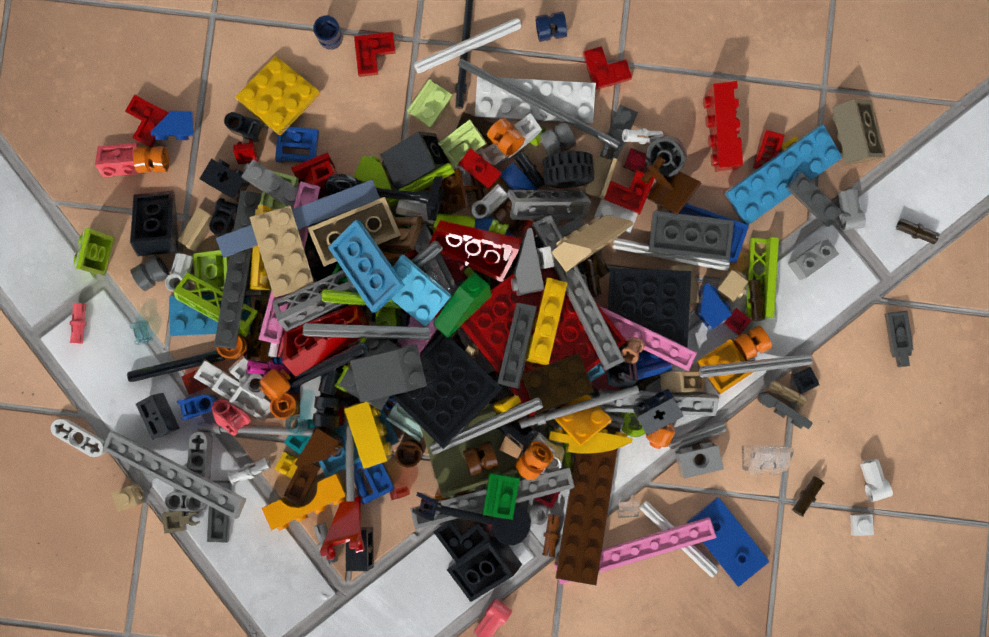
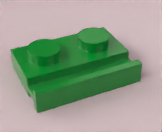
(501, 496)

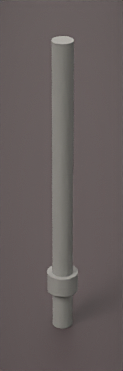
(541, 417)
(217, 429)

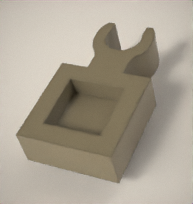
(177, 520)

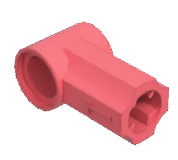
(495, 615)

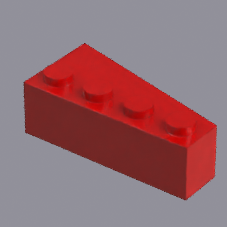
(723, 126)
(477, 248)
(304, 352)

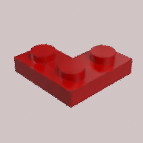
(369, 47)
(603, 73)
(150, 117)
(632, 197)

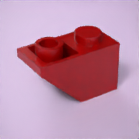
(318, 176)

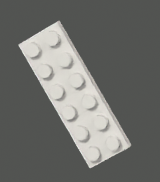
(570, 97)

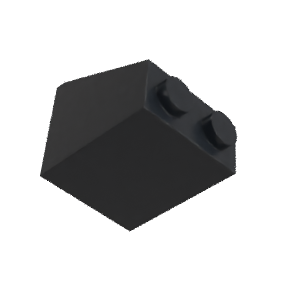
(413, 158)

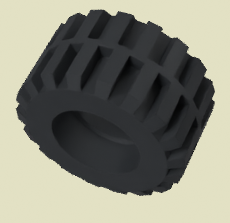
(568, 169)

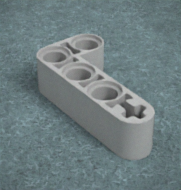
(204, 470)

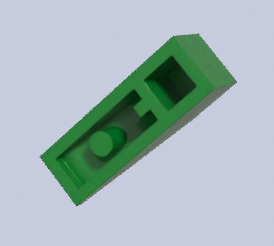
(463, 304)

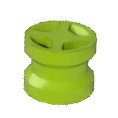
(498, 228)

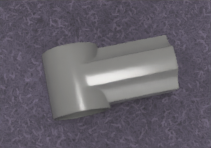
(851, 215)

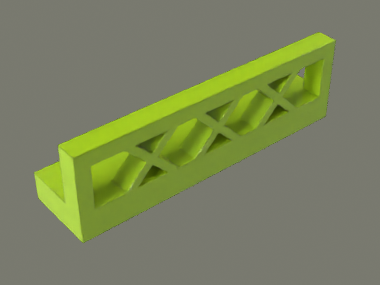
(769, 274)
(207, 307)

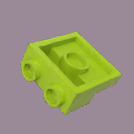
(211, 268)

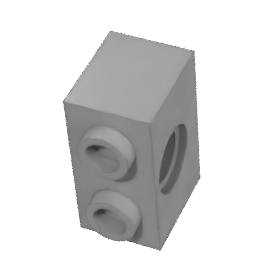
(813, 259)
(711, 460)

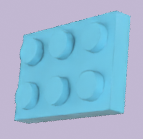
(421, 294)

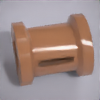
(632, 350)

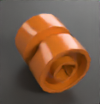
(506, 138)
(154, 159)
(746, 345)
(241, 349)
(285, 406)
(534, 460)

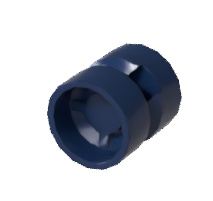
(544, 29)
(328, 32)

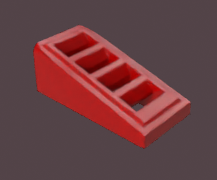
(763, 141)

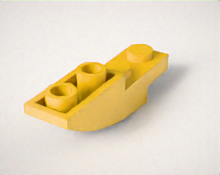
(599, 443)

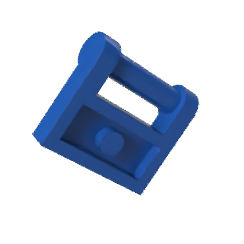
(297, 139)
(378, 479)

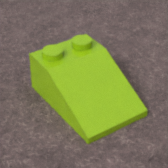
(93, 251)

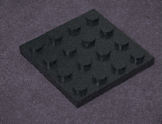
(653, 300)
(453, 394)

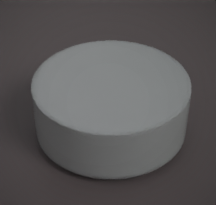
(538, 514)

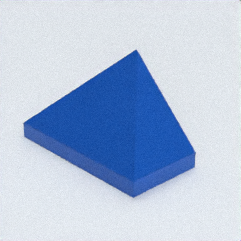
(516, 179)

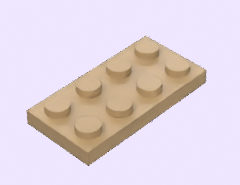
(282, 251)

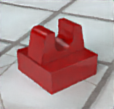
(245, 152)

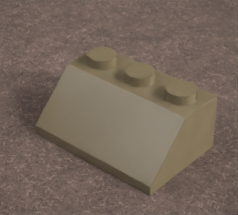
(858, 131)

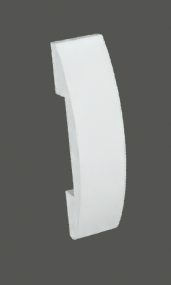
(526, 127)

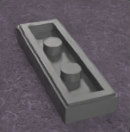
(218, 522)

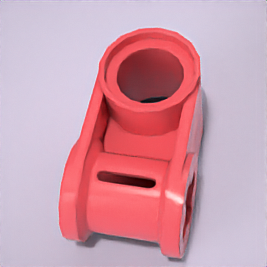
(229, 416)

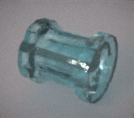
(141, 332)

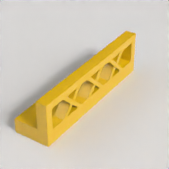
(258, 277)

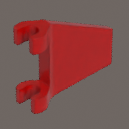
(344, 528)

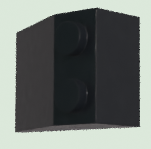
(154, 223)
(485, 569)

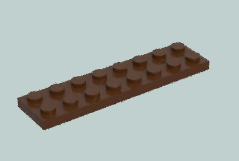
(586, 516)

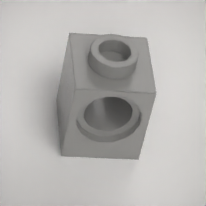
(254, 389)

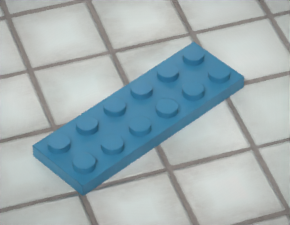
(767, 184)

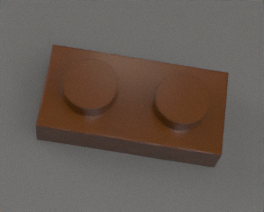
(302, 482)

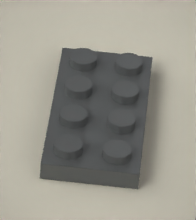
(691, 236)

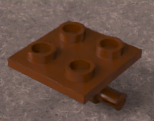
(671, 191)
(455, 192)

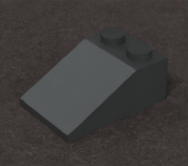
(388, 372)

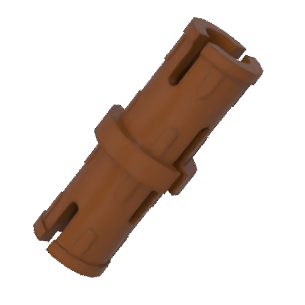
(551, 535)

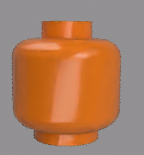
(275, 383)
(661, 437)

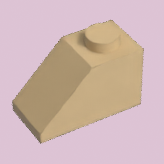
(682, 382)

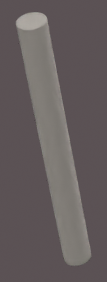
(350, 494)

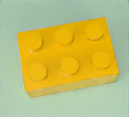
(369, 434)

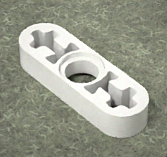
(69, 437)

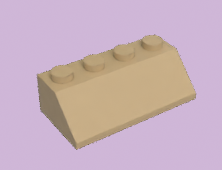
(374, 216)
(589, 240)

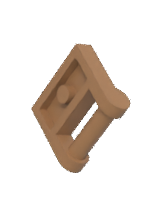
(408, 236)

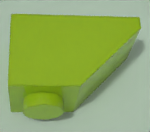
(372, 169)

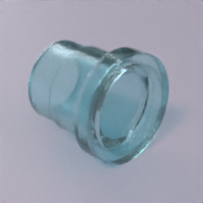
(302, 425)

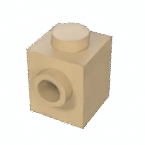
(732, 285)
(128, 497)

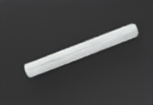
(691, 550)

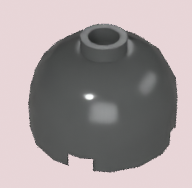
(672, 152)

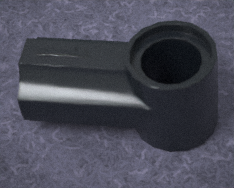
(329, 380)

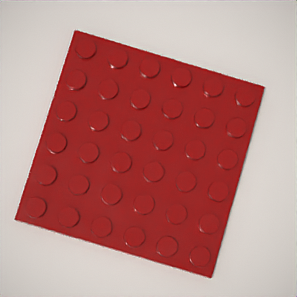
(492, 323)

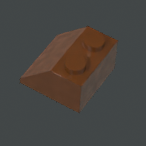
(321, 446)

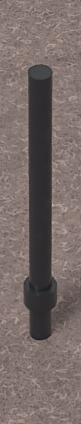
(461, 87)

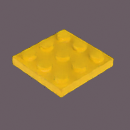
(277, 95)

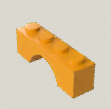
(282, 511)

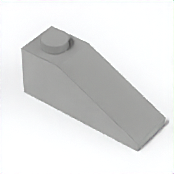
(527, 270)

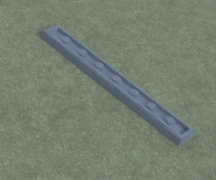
(305, 216)

